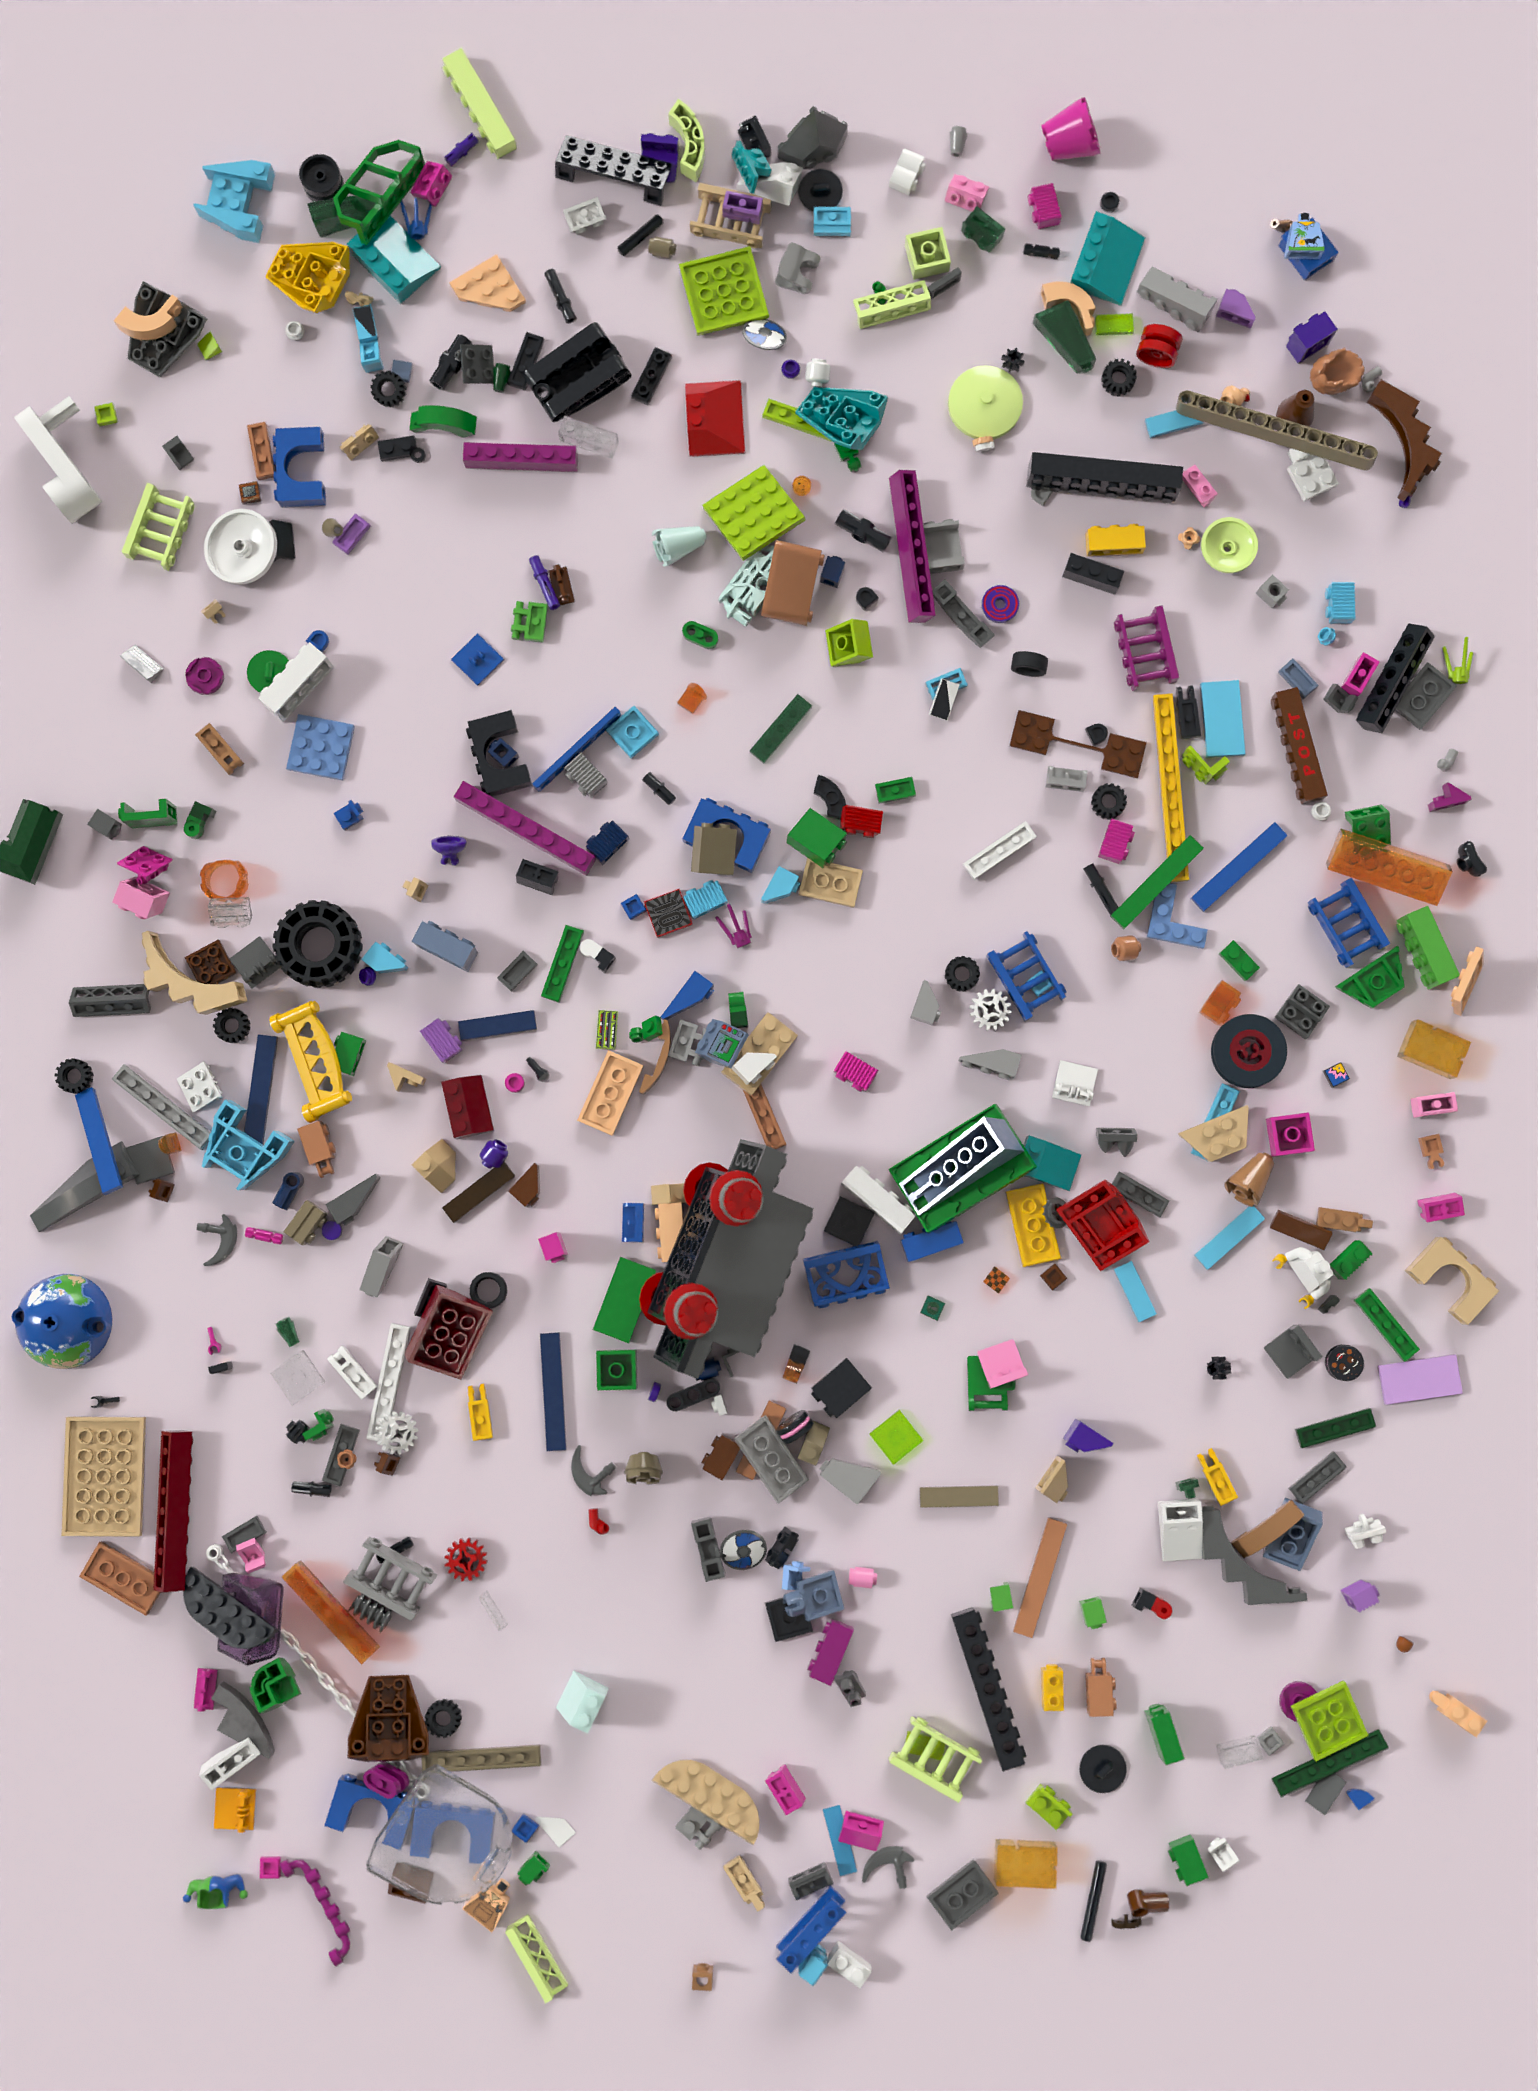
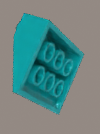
(1107, 259)
(394, 260)

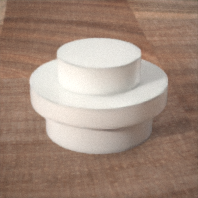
(294, 330)
(1321, 811)

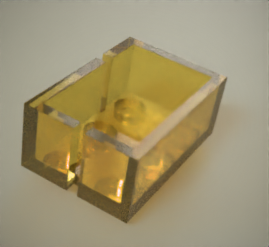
(1433, 1049)
(1025, 1867)

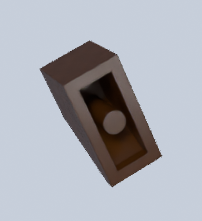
(527, 1187)

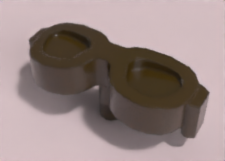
(1126, 1923)

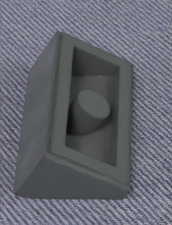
(1325, 1793)

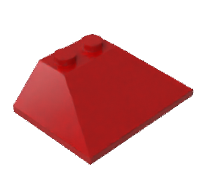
(714, 418)
(1104, 1224)

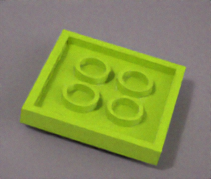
(1329, 1720)

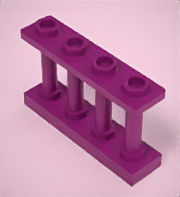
(1161, 636)

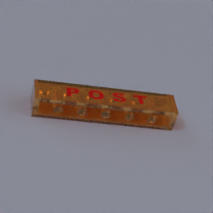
(330, 1611)

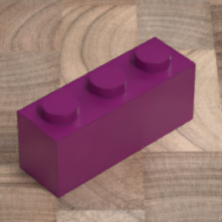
(830, 1651)

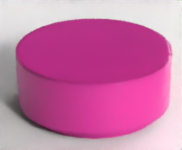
(514, 1082)

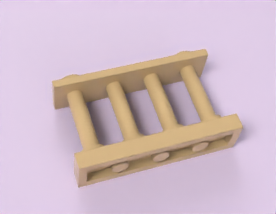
(717, 194)

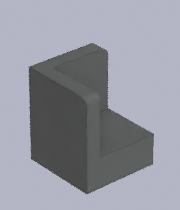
(178, 452)

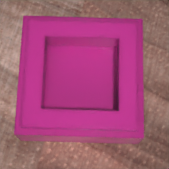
(270, 1867)

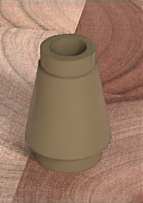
(332, 528)

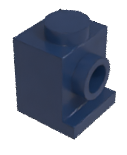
(499, 746)

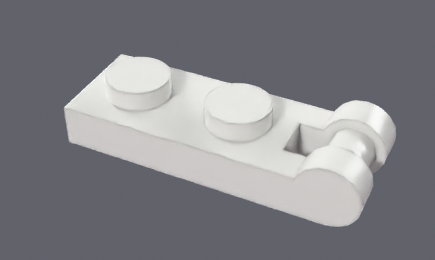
(352, 1373)

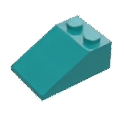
(1054, 1163)

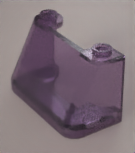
(265, 1599)

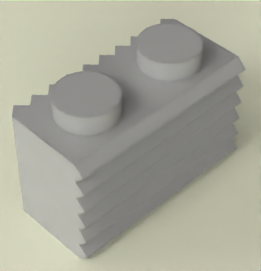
(585, 775)

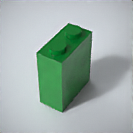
(817, 838)
(1164, 1734)

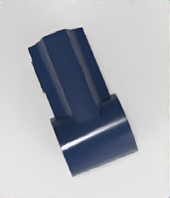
(288, 1192)

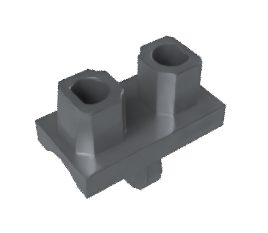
(850, 1687)

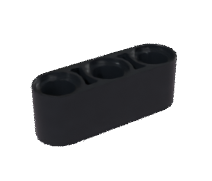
(686, 1401)

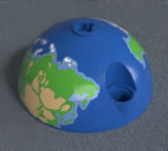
(71, 1304)

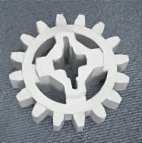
(982, 1006)
(391, 1426)

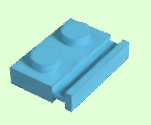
(832, 221)

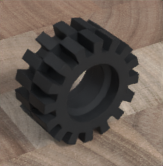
(1122, 367)
(378, 382)
(1109, 790)
(962, 962)
(220, 1022)
(63, 1071)
(454, 1713)

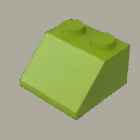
(849, 643)

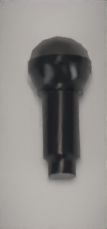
(541, 1074)

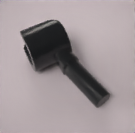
(101, 1401)

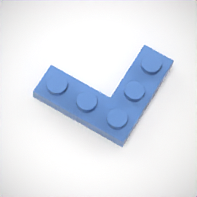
(1164, 930)

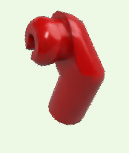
(597, 1524)

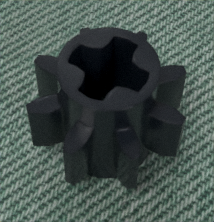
(1013, 354)
(1219, 1368)
(296, 1431)

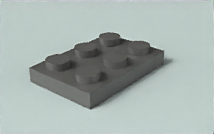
(1424, 695)
(962, 1894)

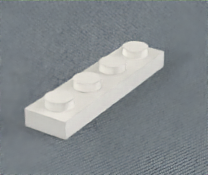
(999, 850)

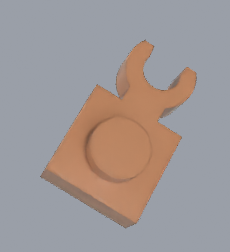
(1431, 1147)

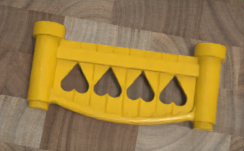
(292, 1024)

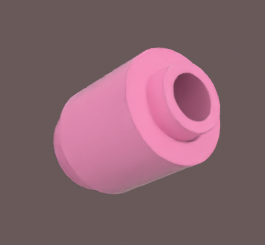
(862, 1577)

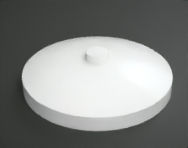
(240, 546)

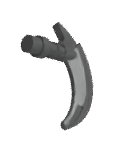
(228, 1238)
(584, 1481)
(889, 1855)

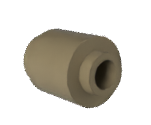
(662, 247)

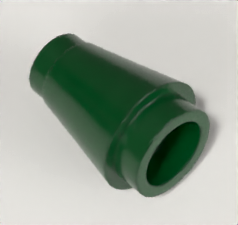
(501, 374)

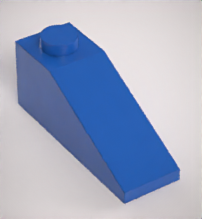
(691, 994)

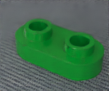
(701, 633)

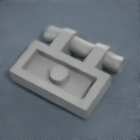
(683, 1042)
(691, 1825)

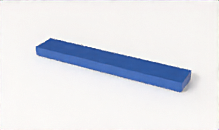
(580, 746)
(1239, 866)
(98, 1141)

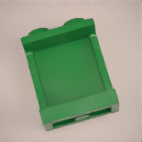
(163, 817)

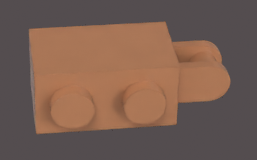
(317, 1146)
(1100, 1690)

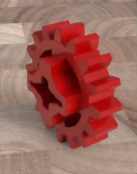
(464, 1550)

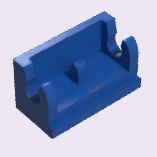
(633, 1222)

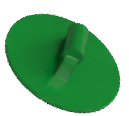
(264, 668)

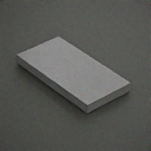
(771, 1459)

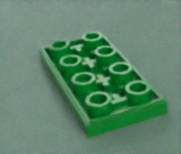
(621, 1303)

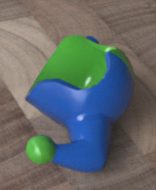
(214, 1891)

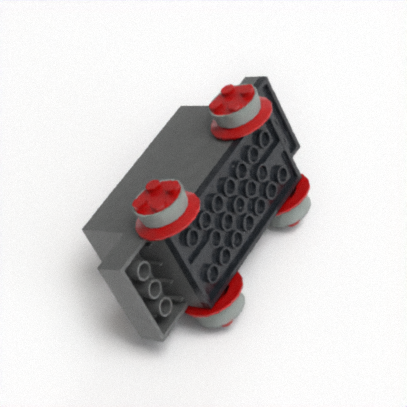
(726, 1259)

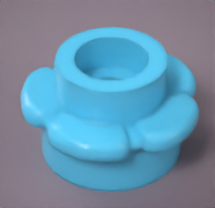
(1327, 636)

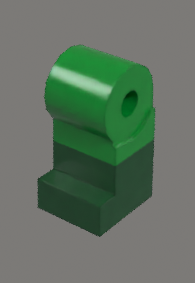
(196, 820)
(738, 1011)

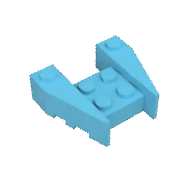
(232, 195)
(240, 1152)

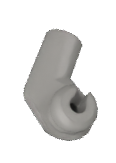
(1368, 379)
(1445, 764)

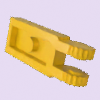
(479, 1414)
(1218, 1479)

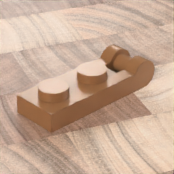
(218, 748)

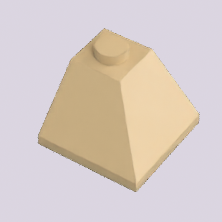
(1054, 1481)

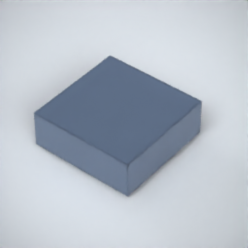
(402, 369)

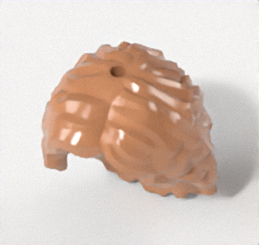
(1337, 372)

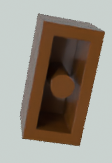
(721, 1457)

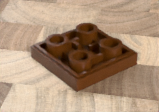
(211, 964)

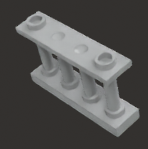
(382, 1595)

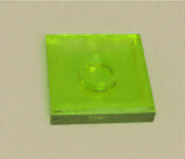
(896, 1437)

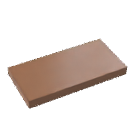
(121, 1578)

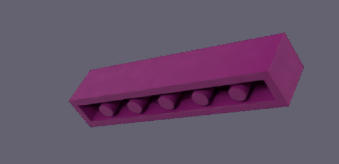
(520, 457)

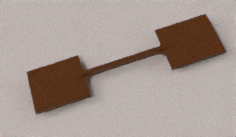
(1121, 754)

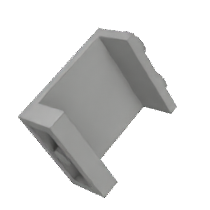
(943, 546)

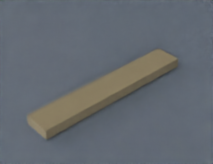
(484, 1758)

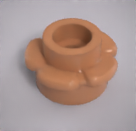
(346, 1464)

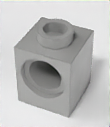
(1272, 583)

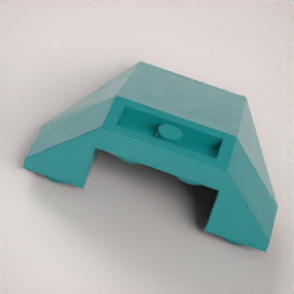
(844, 415)

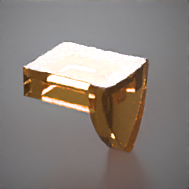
(692, 697)

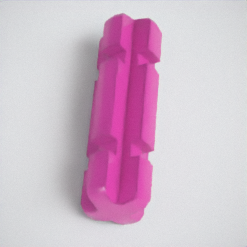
(263, 1235)

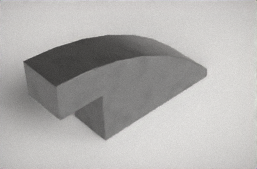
(242, 1719)

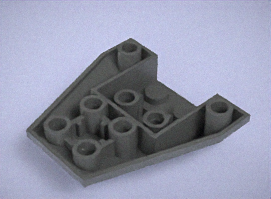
(161, 353)

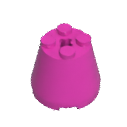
(1071, 133)

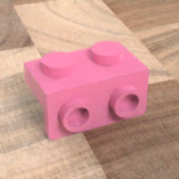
(966, 193)
(1199, 485)

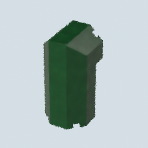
(29, 841)

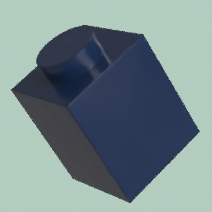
(832, 571)

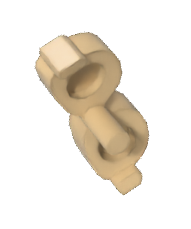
(363, 300)

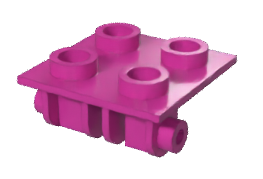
(145, 863)

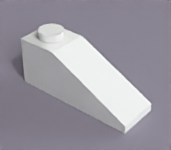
(228, 1762)

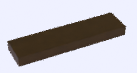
(478, 1192)

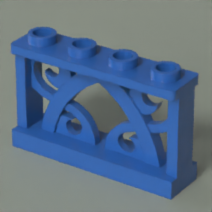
(822, 1261)

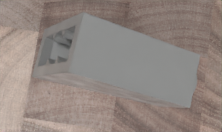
(380, 1266)
(849, 1478)

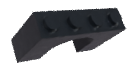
(482, 733)

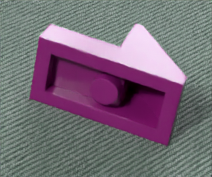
(1453, 797)

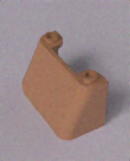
(791, 583)

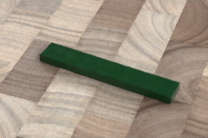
(1317, 1770)

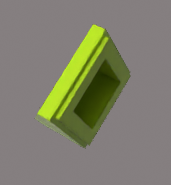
(209, 346)

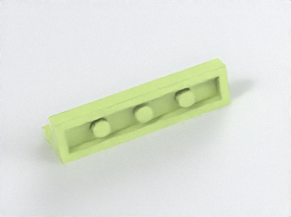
(893, 308)
(530, 1962)

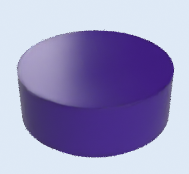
(331, 1230)
(654, 1392)

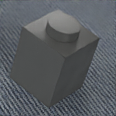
(105, 824)

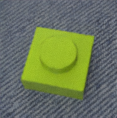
(106, 414)

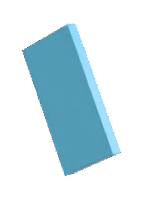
(1222, 719)

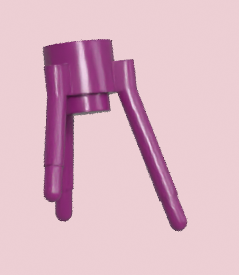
(741, 937)

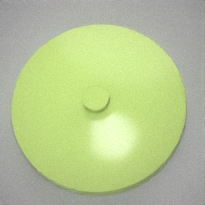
(985, 402)

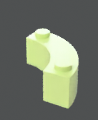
(687, 125)

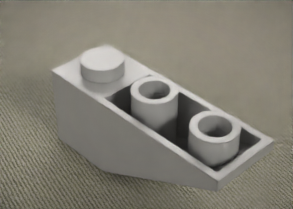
(998, 1061)

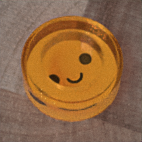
(801, 485)

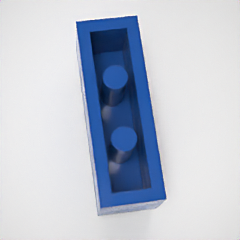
(929, 1243)

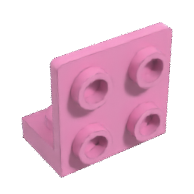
(1002, 1363)

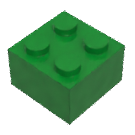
(616, 1369)

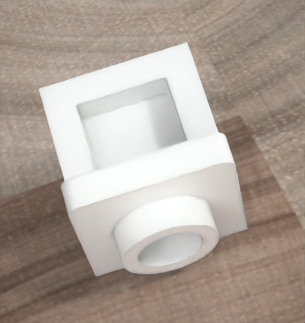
(1223, 1854)

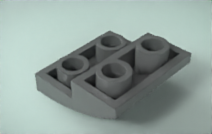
(1302, 1011)

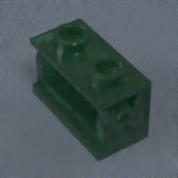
(982, 229)

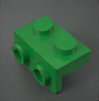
(325, 1422)

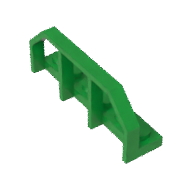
(393, 195)

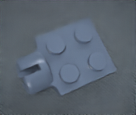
(815, 1597)

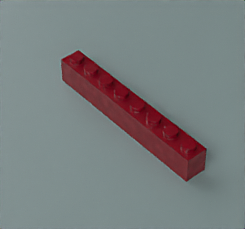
(173, 1511)

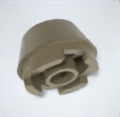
(643, 1468)

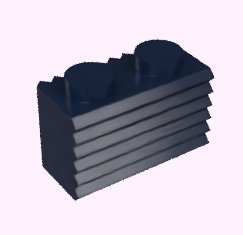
(606, 842)

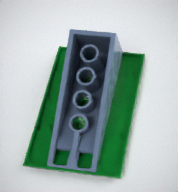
(962, 1168)

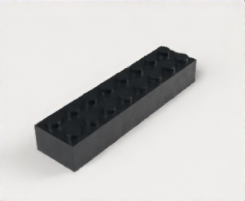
(1104, 477)

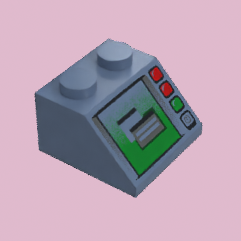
(721, 1043)

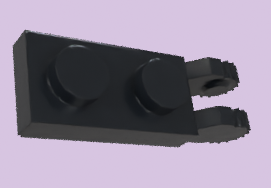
(1188, 714)

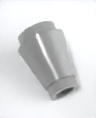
(957, 140)

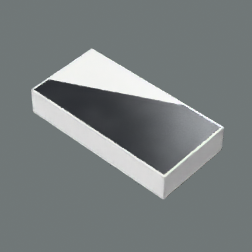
(944, 699)

